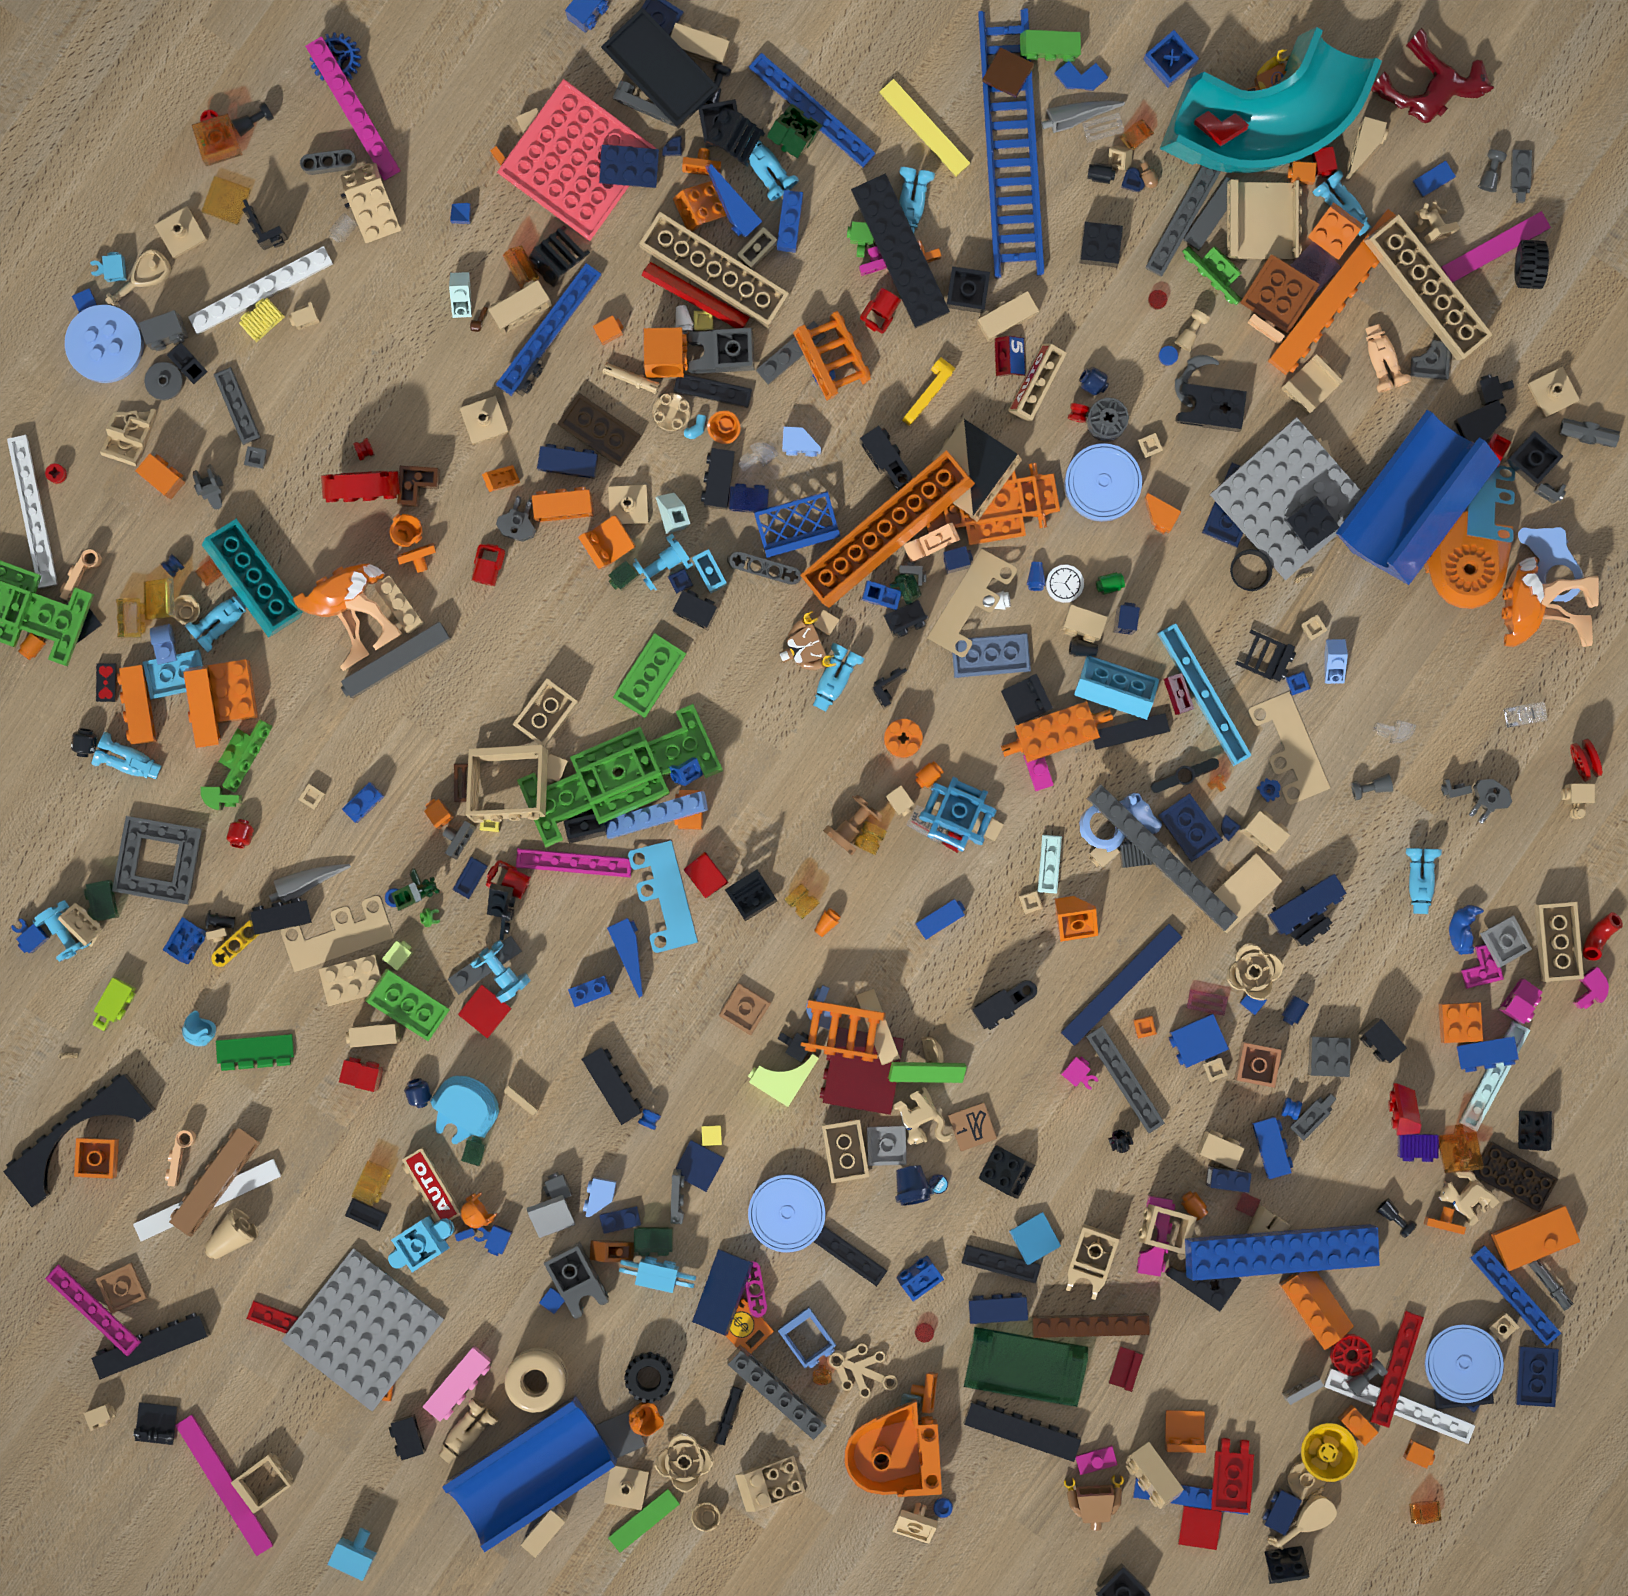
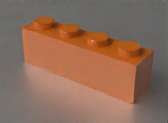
(137, 705)

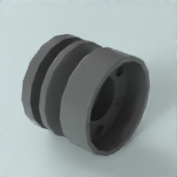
(1103, 429)

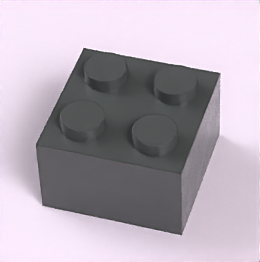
(163, 330)
(1329, 1056)

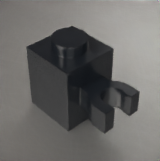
(1491, 389)
(794, 1045)

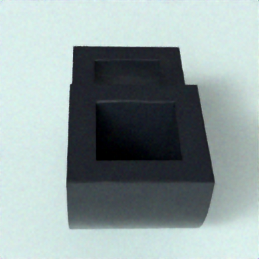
(187, 362)

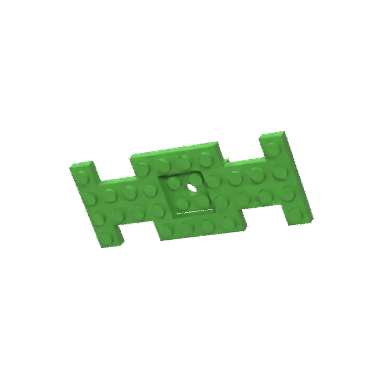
(39, 615)
(641, 763)

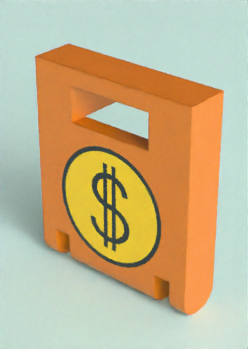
(745, 1326)

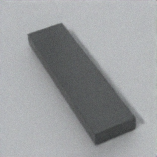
(1209, 218)
(237, 406)

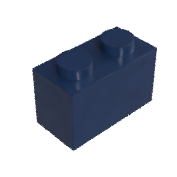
(957, 559)
(1281, 1511)

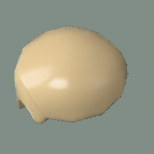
(186, 609)
(706, 1517)

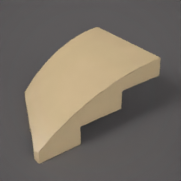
(128, 435)

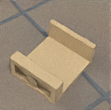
(1312, 384)

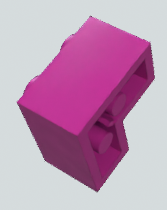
(1520, 1002)

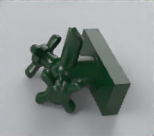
(414, 892)

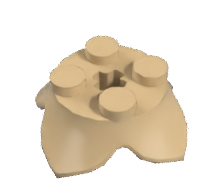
(1269, 968)
(684, 1477)

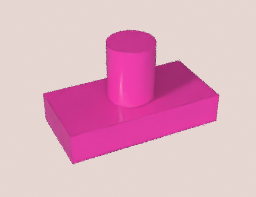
(876, 262)
(1039, 774)
(1096, 1460)

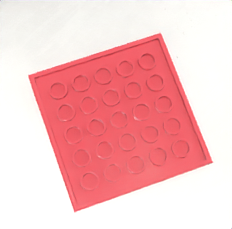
(561, 159)

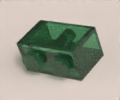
(101, 901)

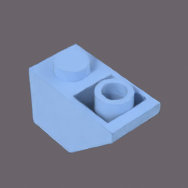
(797, 441)
(1335, 660)
(601, 1195)

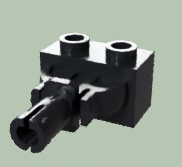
(583, 827)

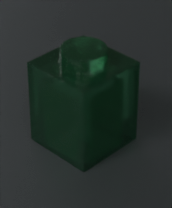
(622, 576)

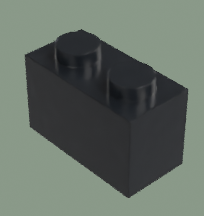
(407, 1437)

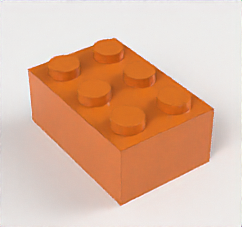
(562, 504)
(233, 691)

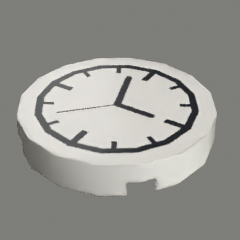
(1064, 583)

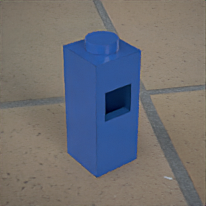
(941, 918)

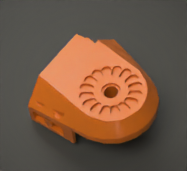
(1469, 568)
(910, 1453)

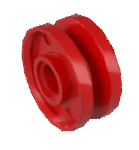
(1586, 760)
(1359, 1363)

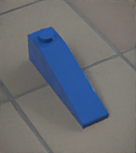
(737, 210)
(626, 943)

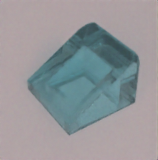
(905, 1398)

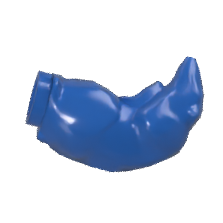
(1459, 929)

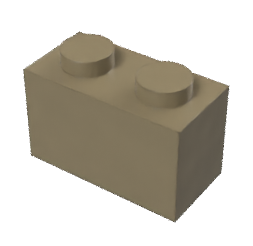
(757, 248)

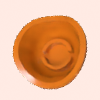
(724, 427)

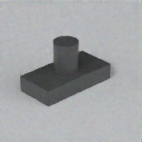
(458, 838)

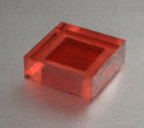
(1247, 1204)

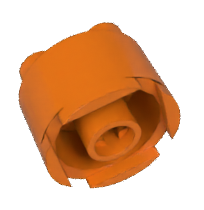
(910, 730)

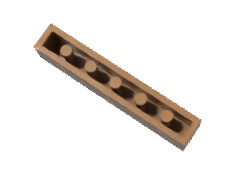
(214, 1182)

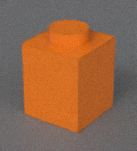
(1302, 171)
(608, 329)
(1419, 1454)

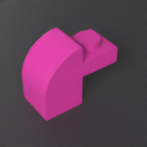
(1597, 988)

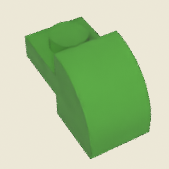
(214, 798)

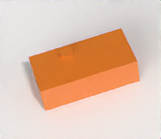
(201, 706)
(1535, 1237)

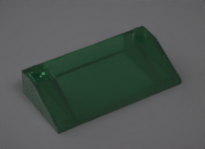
(1026, 1366)

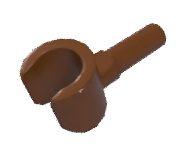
(476, 326)

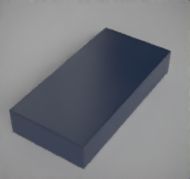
(470, 877)

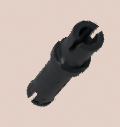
(725, 1423)

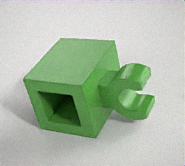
(860, 235)

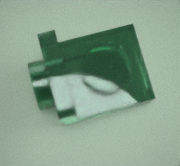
(908, 587)
(474, 1151)

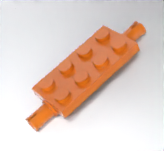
(1056, 732)

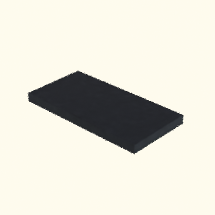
(660, 68)

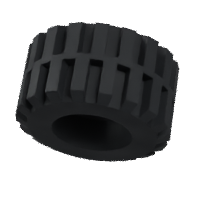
(1531, 264)
(648, 1394)

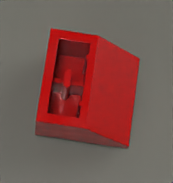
(1405, 1110)

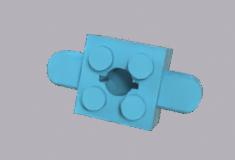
(421, 1243)
(657, 1274)

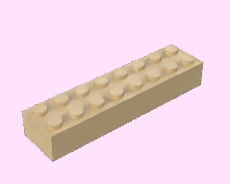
(714, 270)
(1428, 287)

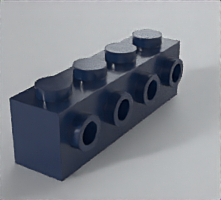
(1306, 904)

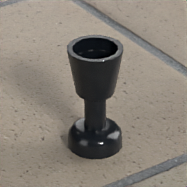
(721, 71)
(246, 123)
(1390, 1212)

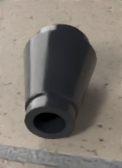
(1082, 648)

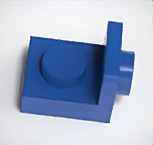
(686, 772)

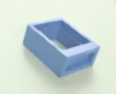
(797, 1320)

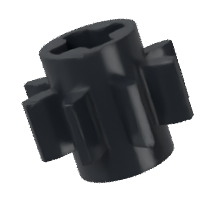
(1120, 1141)

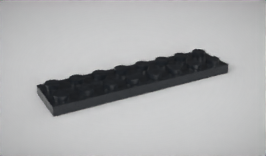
(900, 251)

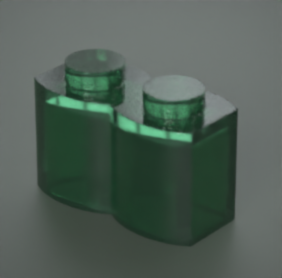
(653, 1240)

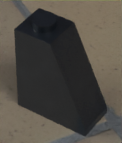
(1481, 422)

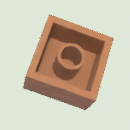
(1258, 1064)

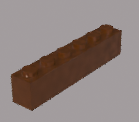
(1090, 1325)

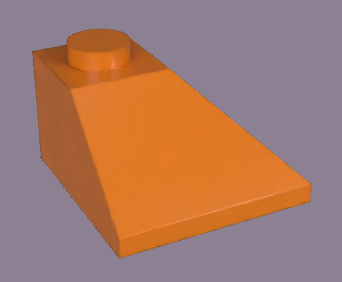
(1075, 918)

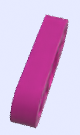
(751, 1304)

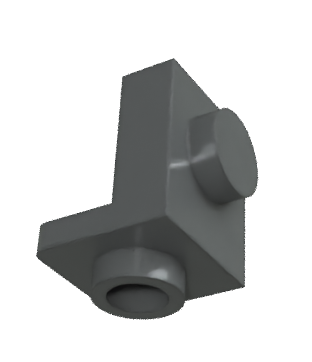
(909, 568)

